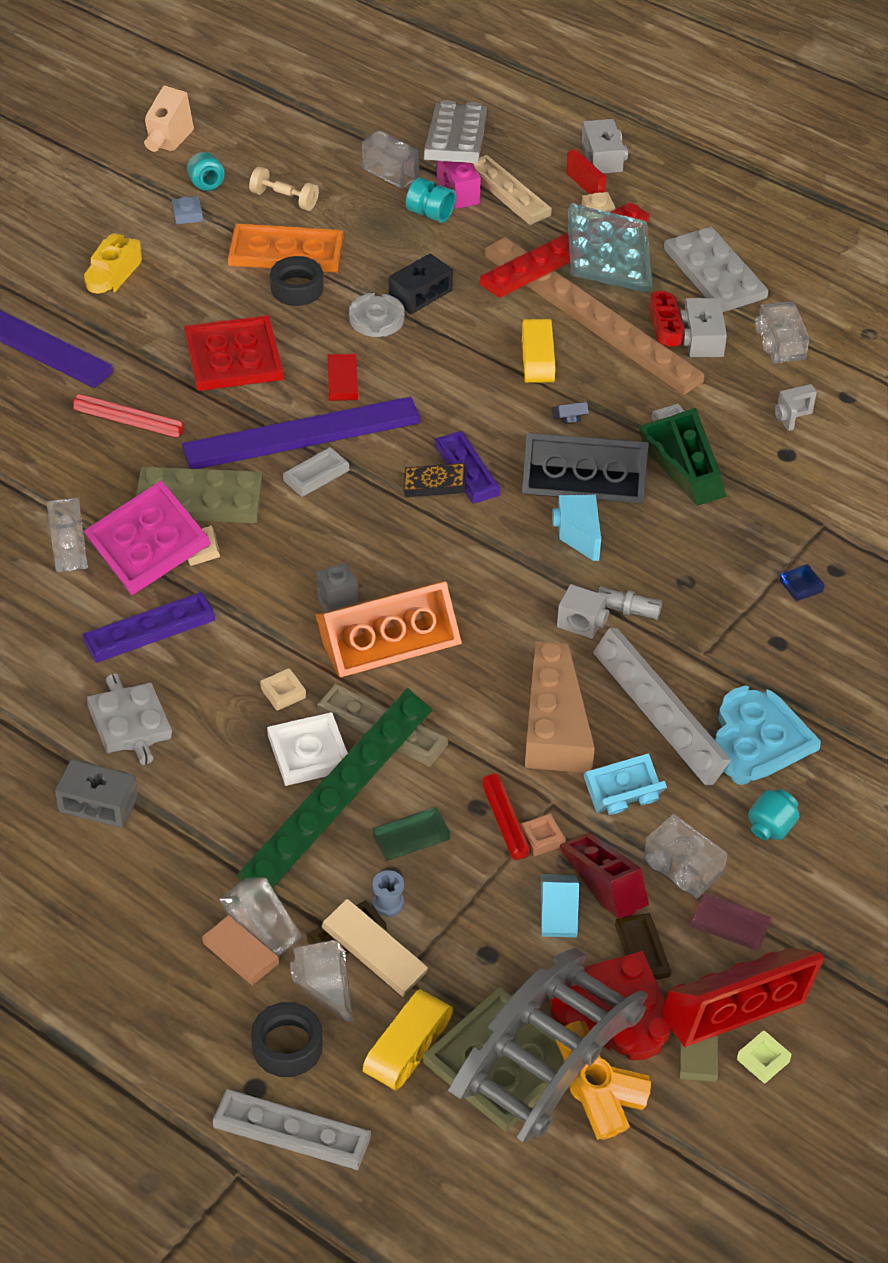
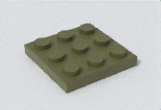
(453, 1049)

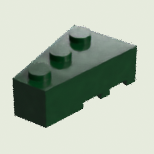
(685, 455)

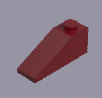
(608, 875)

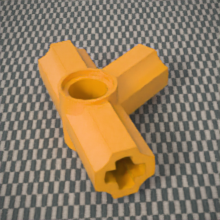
(613, 1089)

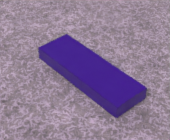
(479, 481)

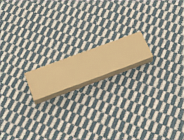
(511, 191)

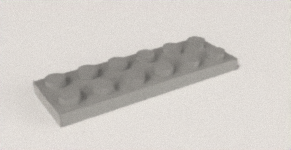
(456, 132)

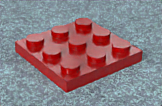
(233, 353)

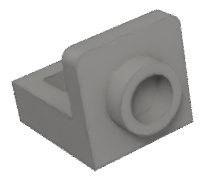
(795, 403)

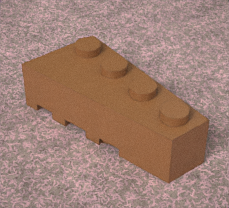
(557, 720)

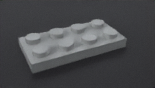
(715, 268)

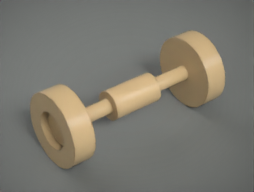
(307, 196)

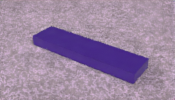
(148, 627)

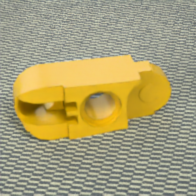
(112, 263)

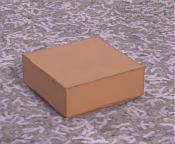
(542, 834)

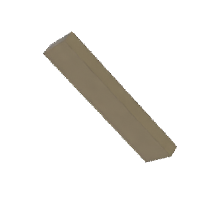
(361, 714)

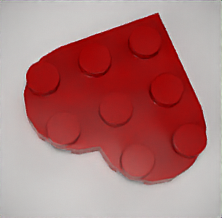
(625, 976)

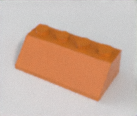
(389, 628)

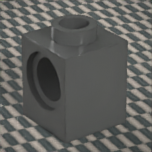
(336, 587)

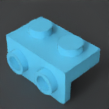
(623, 784)

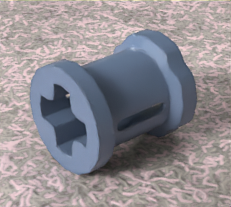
(388, 893)

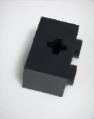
(421, 283)

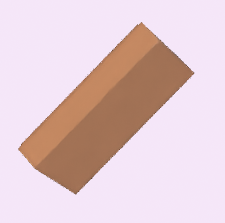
(240, 950)

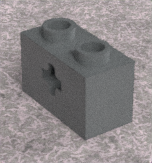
(96, 793)

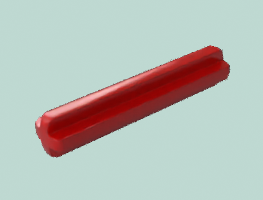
(505, 816)

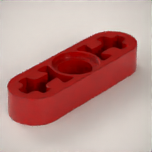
(666, 318)

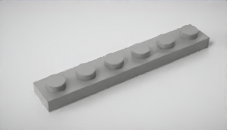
(662, 706)

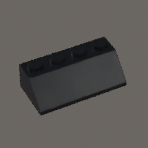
(585, 467)

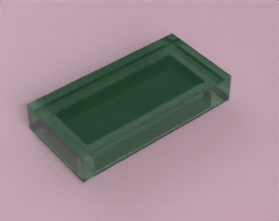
(411, 833)

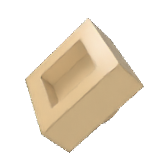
(598, 201)
(209, 552)
(283, 689)

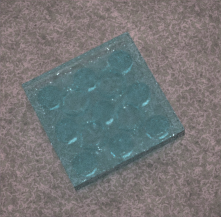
(609, 248)

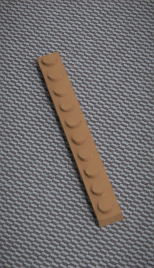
(605, 323)

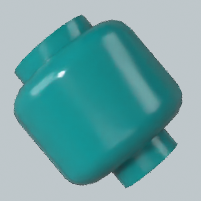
(205, 171)
(773, 815)

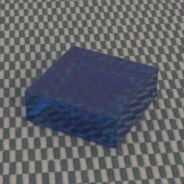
(802, 582)

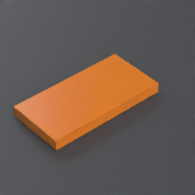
(266, 244)

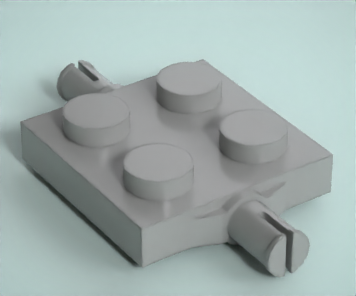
(129, 718)

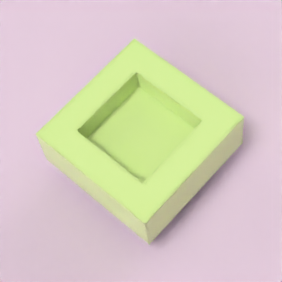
(764, 1056)

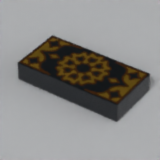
(435, 480)

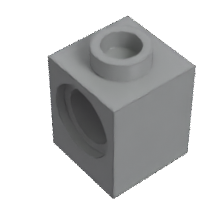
(582, 611)

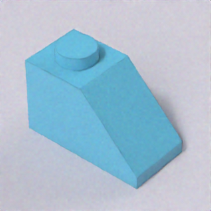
(579, 523)

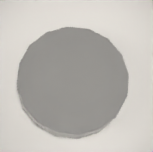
(376, 315)

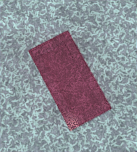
(731, 922)

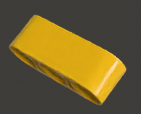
(538, 351)
(407, 1039)

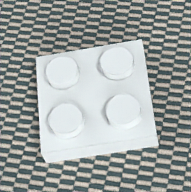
(307, 747)

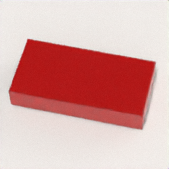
(585, 173)
(342, 377)

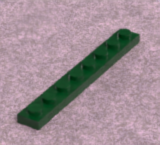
(337, 790)

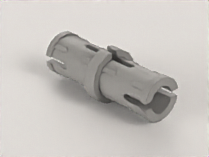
(631, 603)

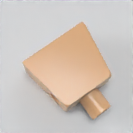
(168, 120)

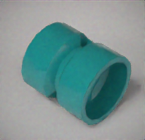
(431, 200)

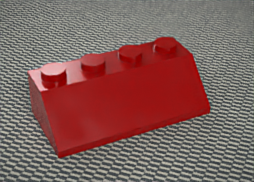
(741, 994)

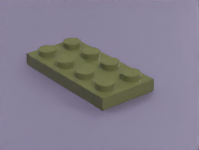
(210, 493)

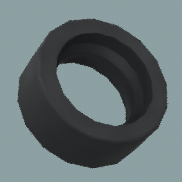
(296, 267)
(287, 1014)

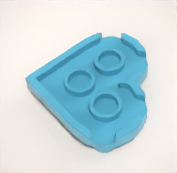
(761, 734)

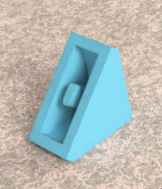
(559, 905)

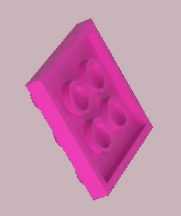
(147, 537)

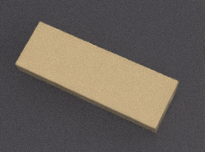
(375, 947)

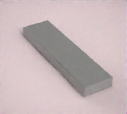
(292, 1129)

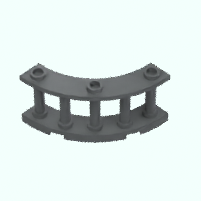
(524, 1008)

